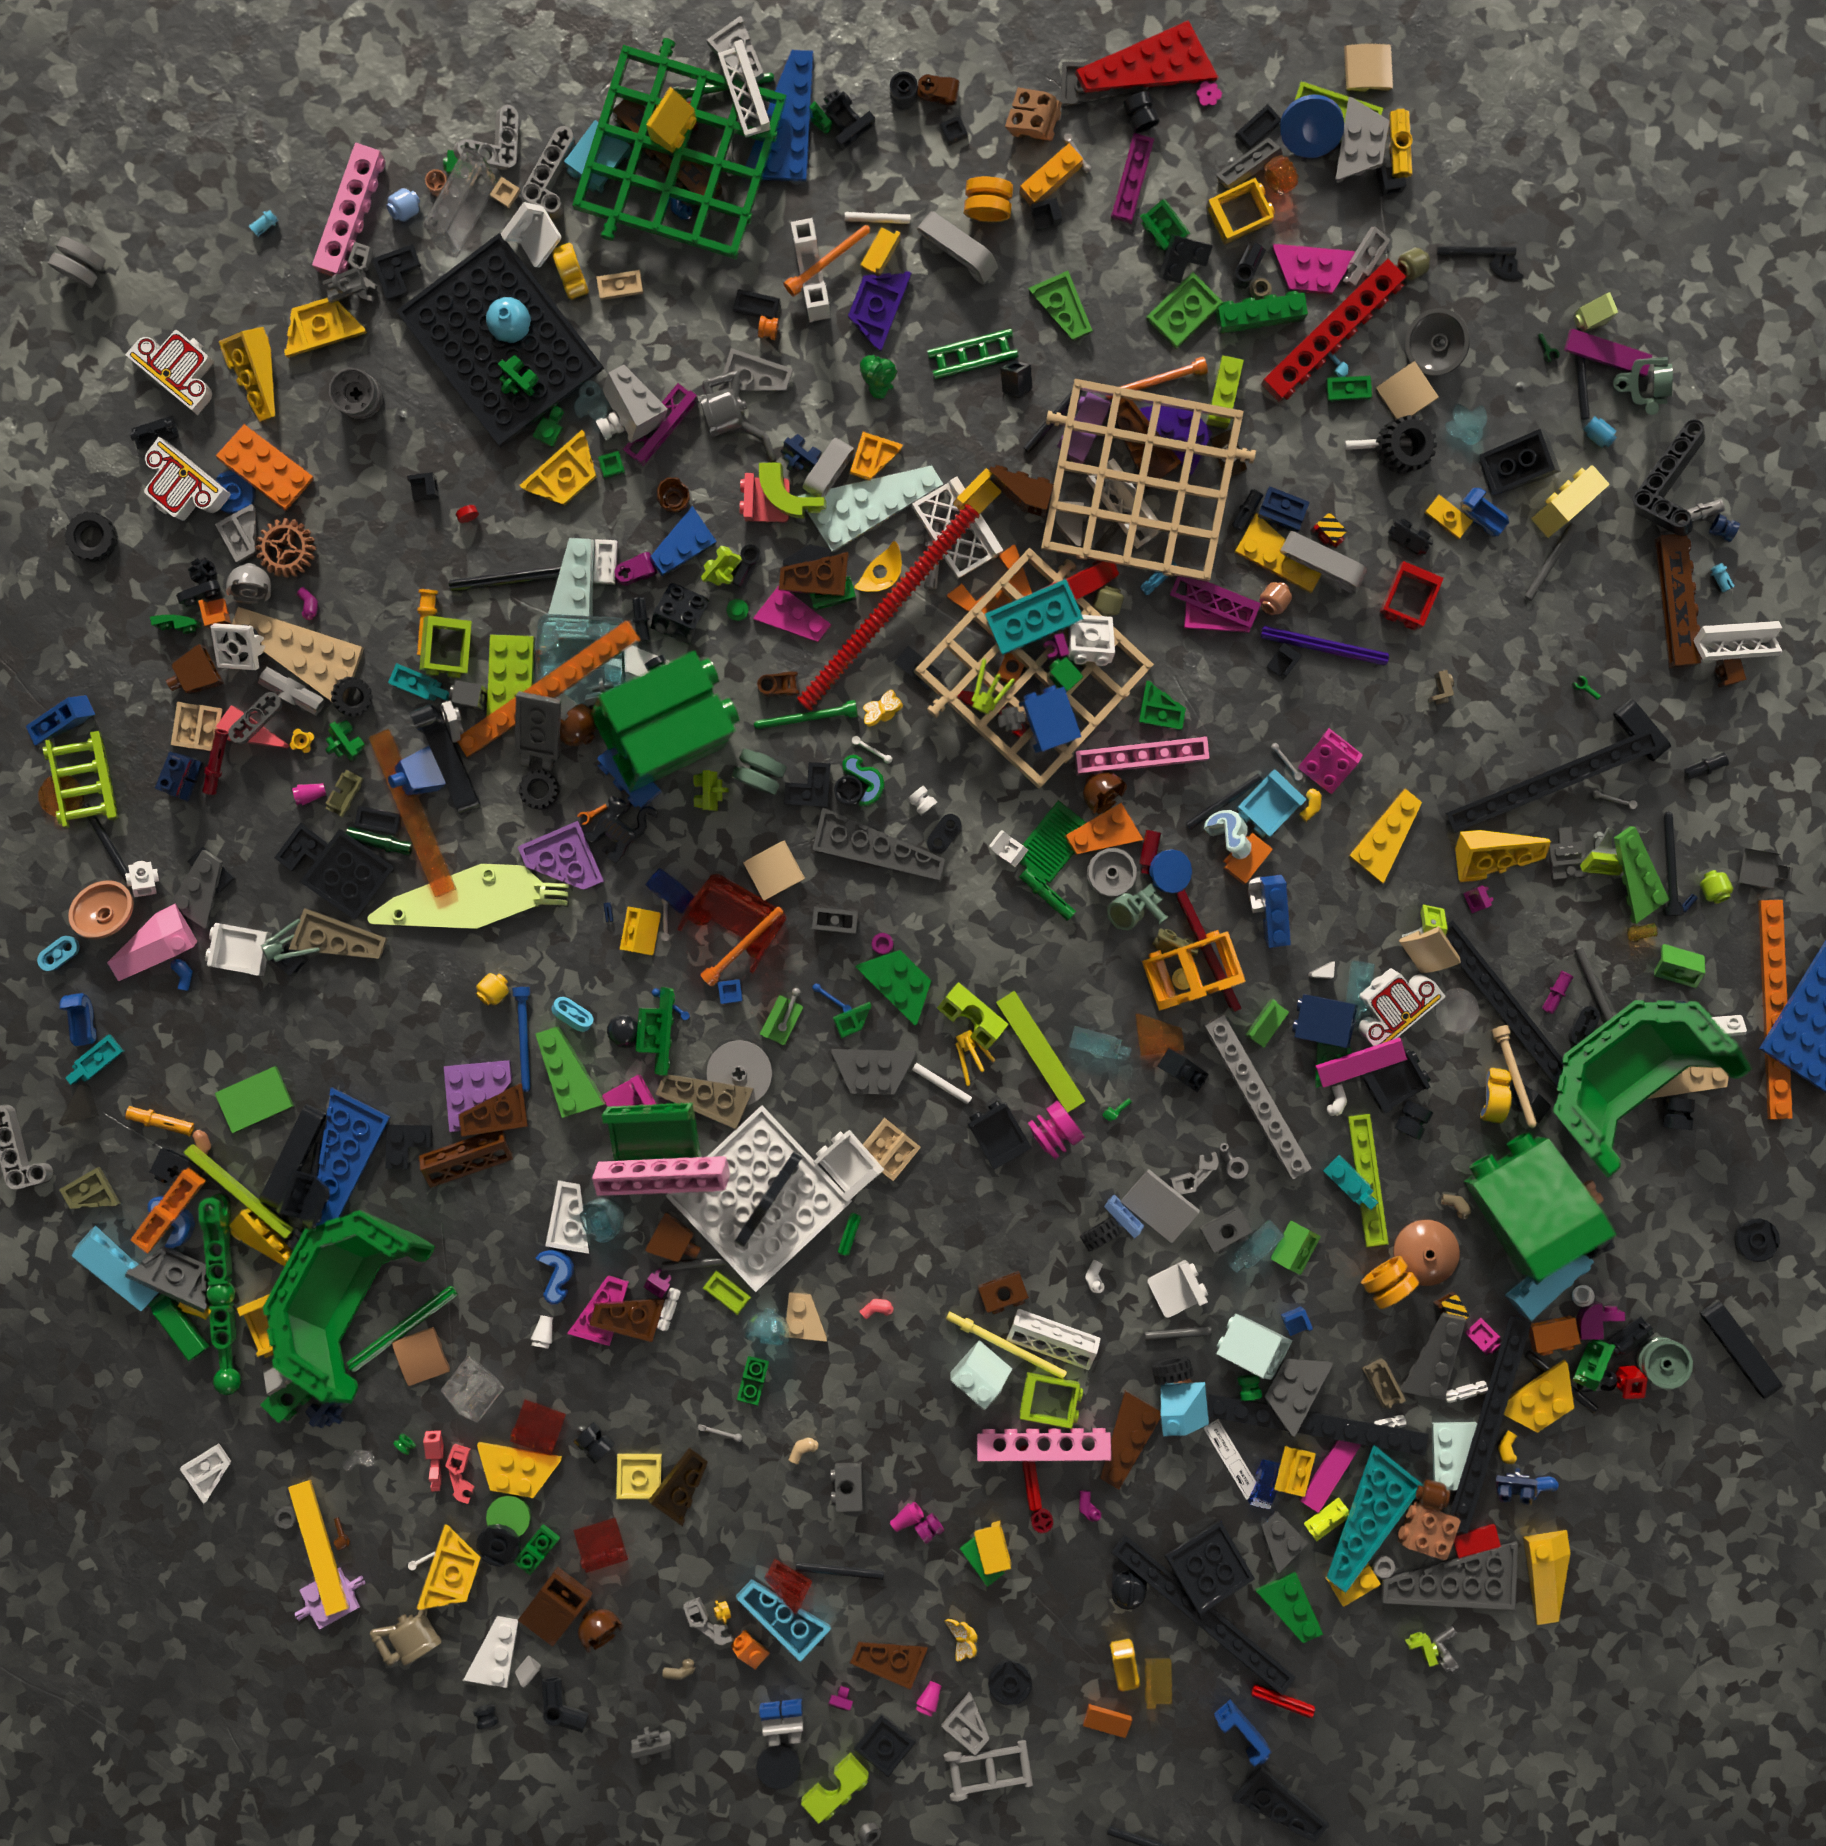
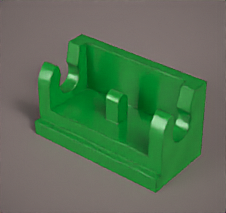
(824, 601)
(1593, 1364)

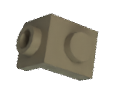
(1445, 683)

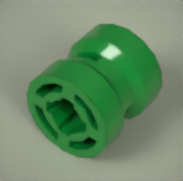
(1249, 1387)

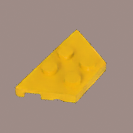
(320, 325)
(563, 473)
(1542, 1399)
(515, 1469)
(450, 1572)

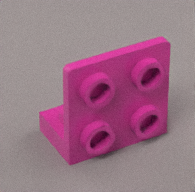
(1330, 761)
(630, 1093)

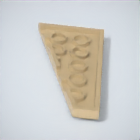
(306, 653)

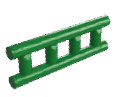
(985, 359)

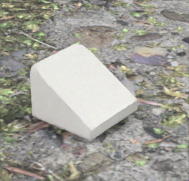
(1325, 971)

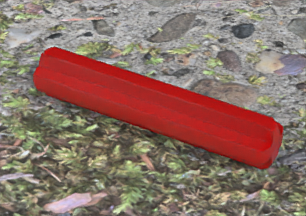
(1031, 1483)
(1283, 1701)

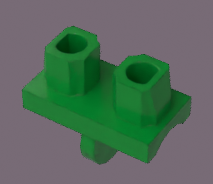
(525, 382)
(339, 733)

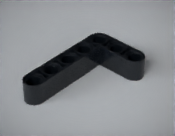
(1667, 478)
(432, 724)

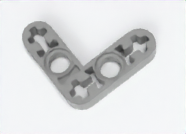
(499, 149)

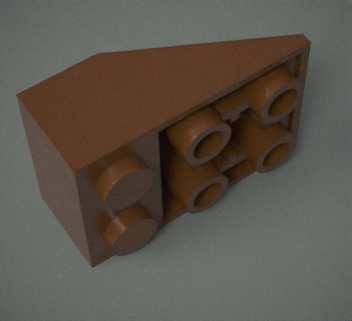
(1027, 493)
(555, 1606)

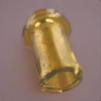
(1641, 932)

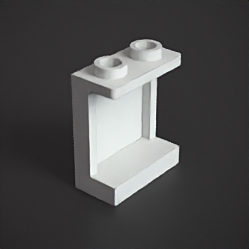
(237, 949)
(848, 1163)

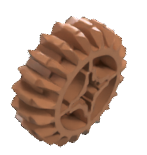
(287, 540)

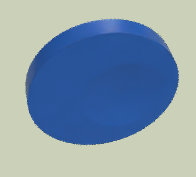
(1312, 126)

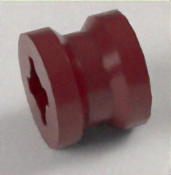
(1043, 1525)

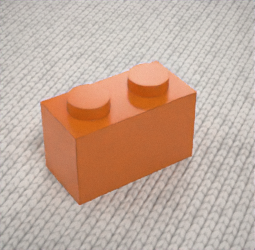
(1244, 868)
(1554, 1334)

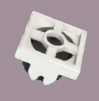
(240, 643)

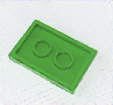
(1184, 310)
(254, 1099)

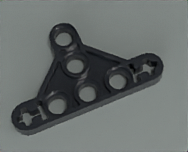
(768, 1199)

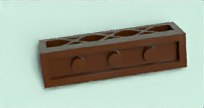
(462, 1154)

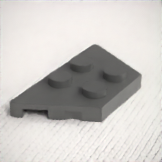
(873, 1069)
(173, 1276)
(1295, 1390)

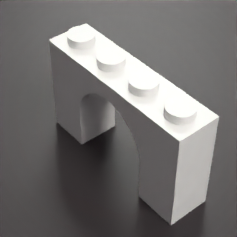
(807, 256)

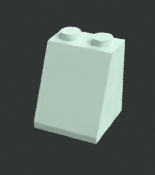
(1253, 1347)
(981, 1374)

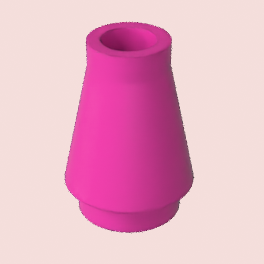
(308, 792)
(908, 1516)
(929, 1699)

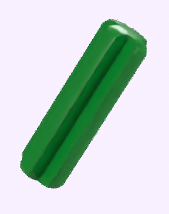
(849, 1234)

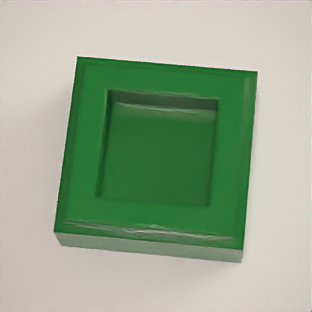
(611, 464)

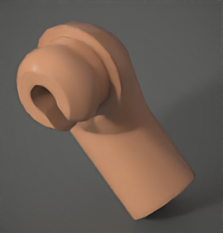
(202, 1141)

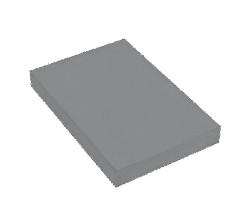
(1160, 1206)

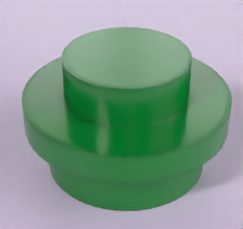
(737, 609)

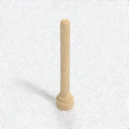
(1502, 1034)

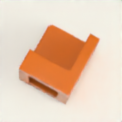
(214, 612)

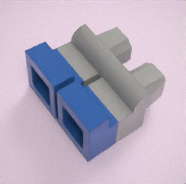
(774, 1726)

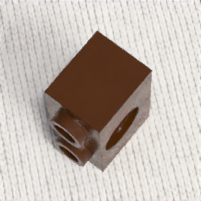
(990, 1289)

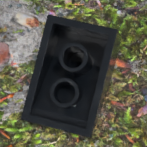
(1520, 462)

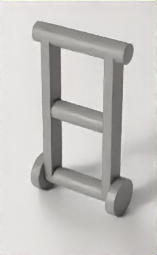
(955, 1757)

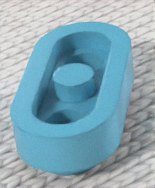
(58, 952)
(572, 1014)

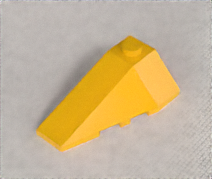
(251, 360)
(1488, 852)
(260, 1236)
(1547, 1570)

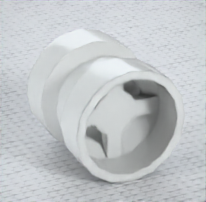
(610, 425)
(922, 800)

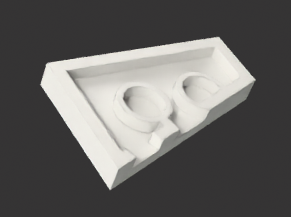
(565, 1223)
(495, 1655)

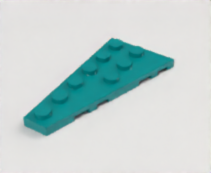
(1378, 1505)

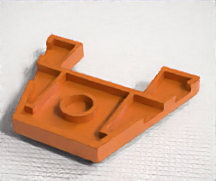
(1019, 581)

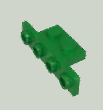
(655, 1030)

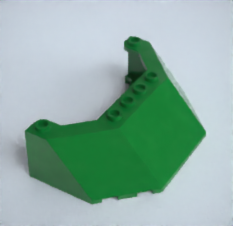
(1630, 1062)
(322, 1294)

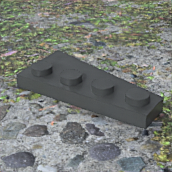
(1073, 93)
(1436, 1360)

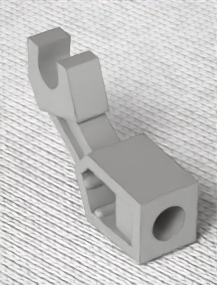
(366, 252)
(1205, 1169)
(712, 1631)

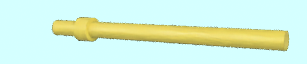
(968, 1326)

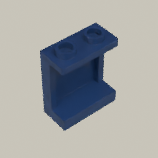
(1325, 1021)

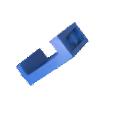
(1050, 718)
(1230, 1715)

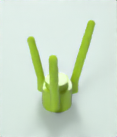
(985, 701)

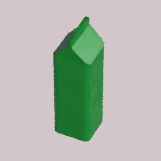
(178, 1326)

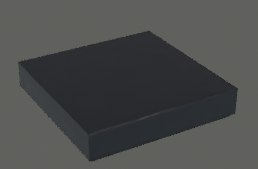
(884, 1745)

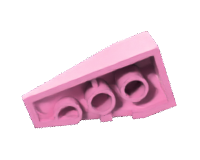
(155, 942)

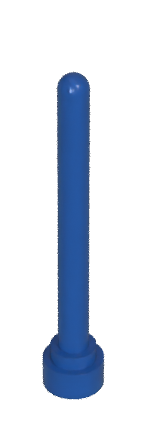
(521, 995)

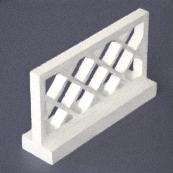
(980, 529)

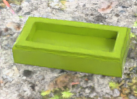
(727, 1292)

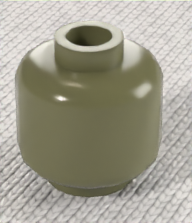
(1414, 263)
(1108, 601)

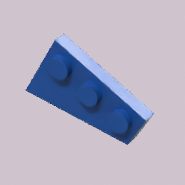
(683, 543)

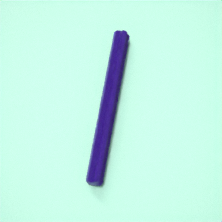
(1324, 645)

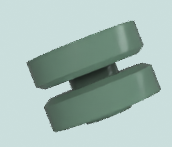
(758, 774)
(1677, 1365)

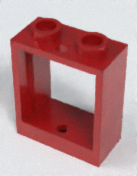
(1419, 575)

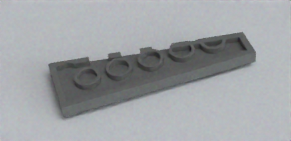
(858, 842)

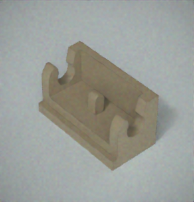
(1383, 1383)

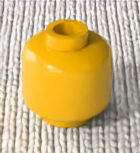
(492, 989)

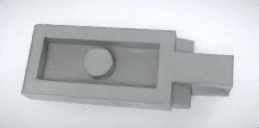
(1366, 256)

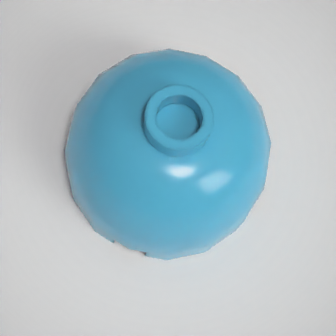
(508, 319)

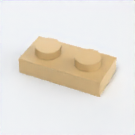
(620, 285)

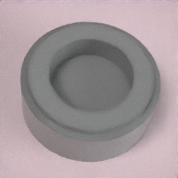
(1383, 1566)

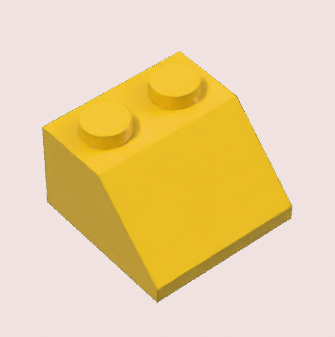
(671, 121)

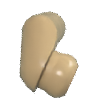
(802, 1446)

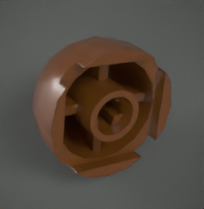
(578, 726)
(1102, 790)
(598, 1628)

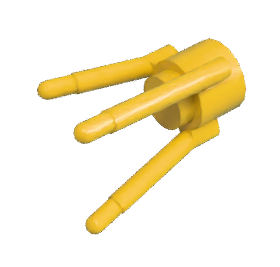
(968, 1044)

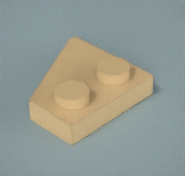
(804, 1318)

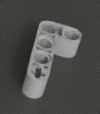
(554, 169)
(959, 246)
(1325, 561)
(16, 1145)

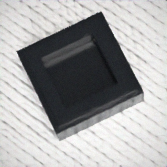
(953, 130)

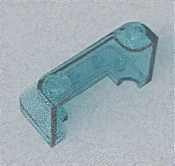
(567, 635)

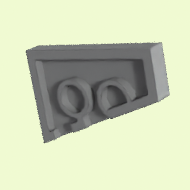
(756, 373)

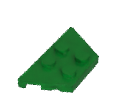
(899, 982)

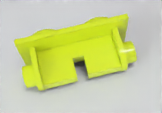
(1327, 1519)

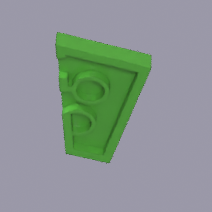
(1063, 304)

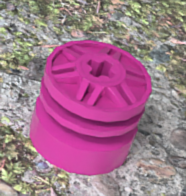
(1056, 1130)

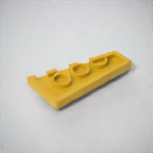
(1383, 841)

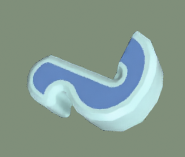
(1234, 829)

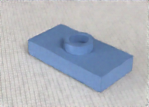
(1124, 1216)

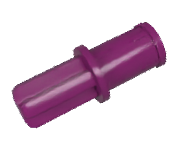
(1557, 992)

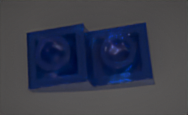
(670, 890)
(1263, 1491)

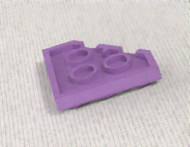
(563, 856)
(473, 1084)

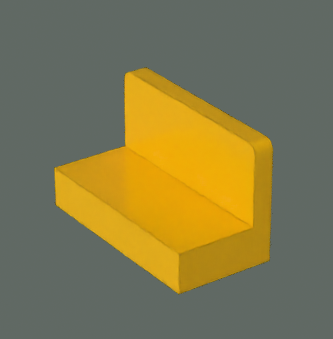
(880, 251)
(978, 493)
(640, 930)
(993, 1548)

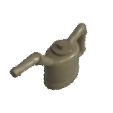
(409, 1637)

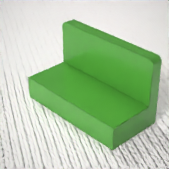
(1680, 966)
(776, 1017)
(1267, 1023)
(1295, 1247)

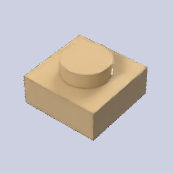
(505, 192)

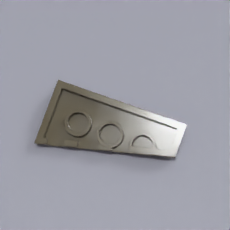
(335, 937)
(712, 1099)

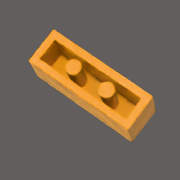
(1051, 175)

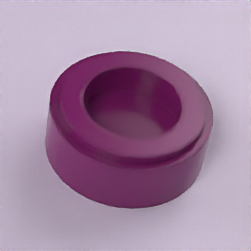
(882, 943)

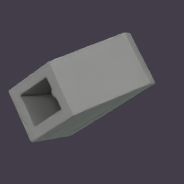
(1071, 525)

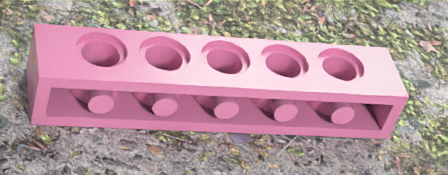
(360, 158)
(1141, 755)
(661, 1176)
(987, 1452)

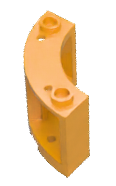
(1162, 984)

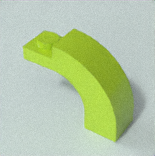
(772, 484)

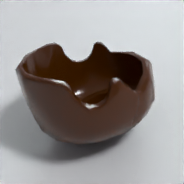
(673, 495)

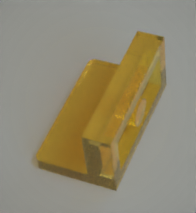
(1158, 1682)

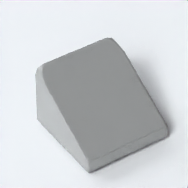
(527, 1671)

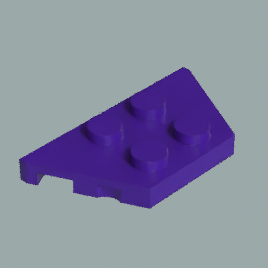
(877, 305)
(1176, 425)

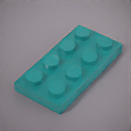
(1034, 617)

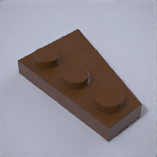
(819, 576)
(495, 1114)
(629, 1318)
(890, 1661)

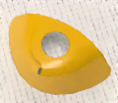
(892, 561)

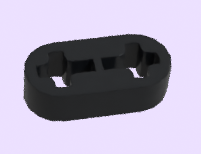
(1579, 1022)

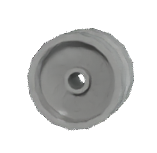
(77, 260)
(1098, 872)

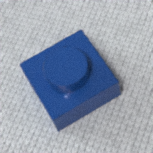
(730, 991)

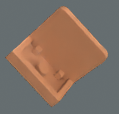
(1428, 1531)

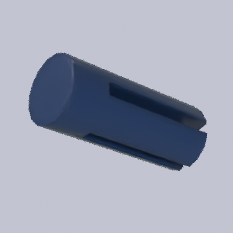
(1689, 902)
(606, 912)

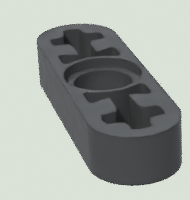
(272, 711)

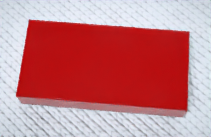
(1476, 1541)

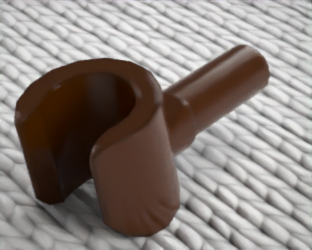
(343, 1540)

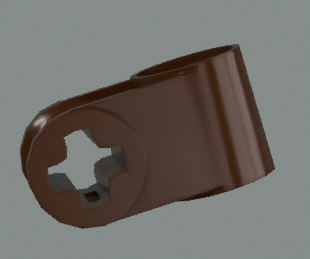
(941, 89)
(780, 684)

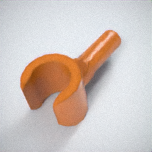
(591, 814)

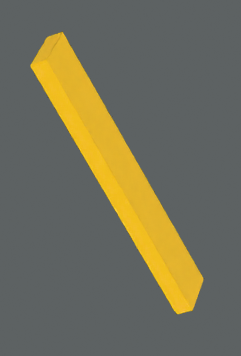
(318, 1547)

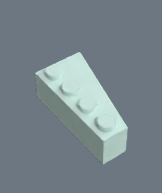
(575, 581)

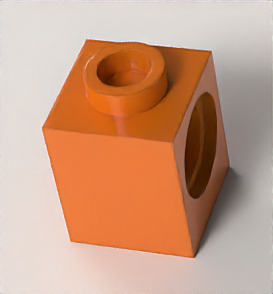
(1006, 676)

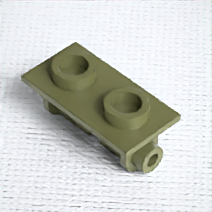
(349, 785)
(1168, 939)

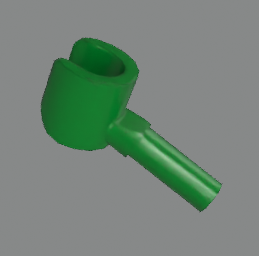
(1586, 687)
(1111, 1114)

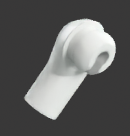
(1339, 1102)
(1093, 1279)

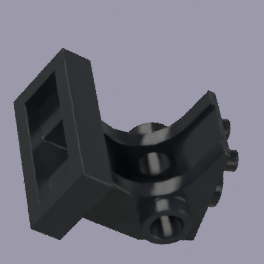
(834, 105)

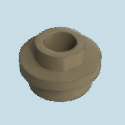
(1260, 282)

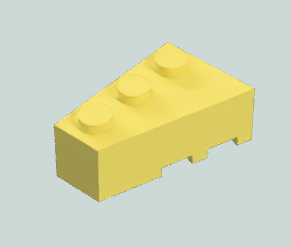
(1570, 500)

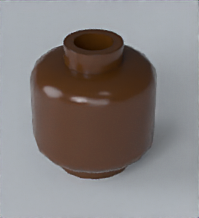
(1433, 1495)

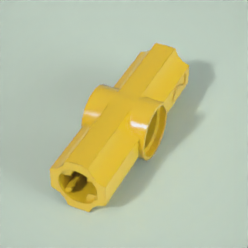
(1400, 132)

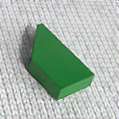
(819, 118)
(852, 1020)

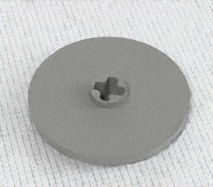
(749, 1059)

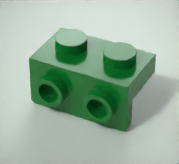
(1163, 223)

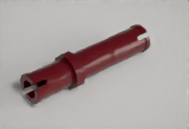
(214, 770)

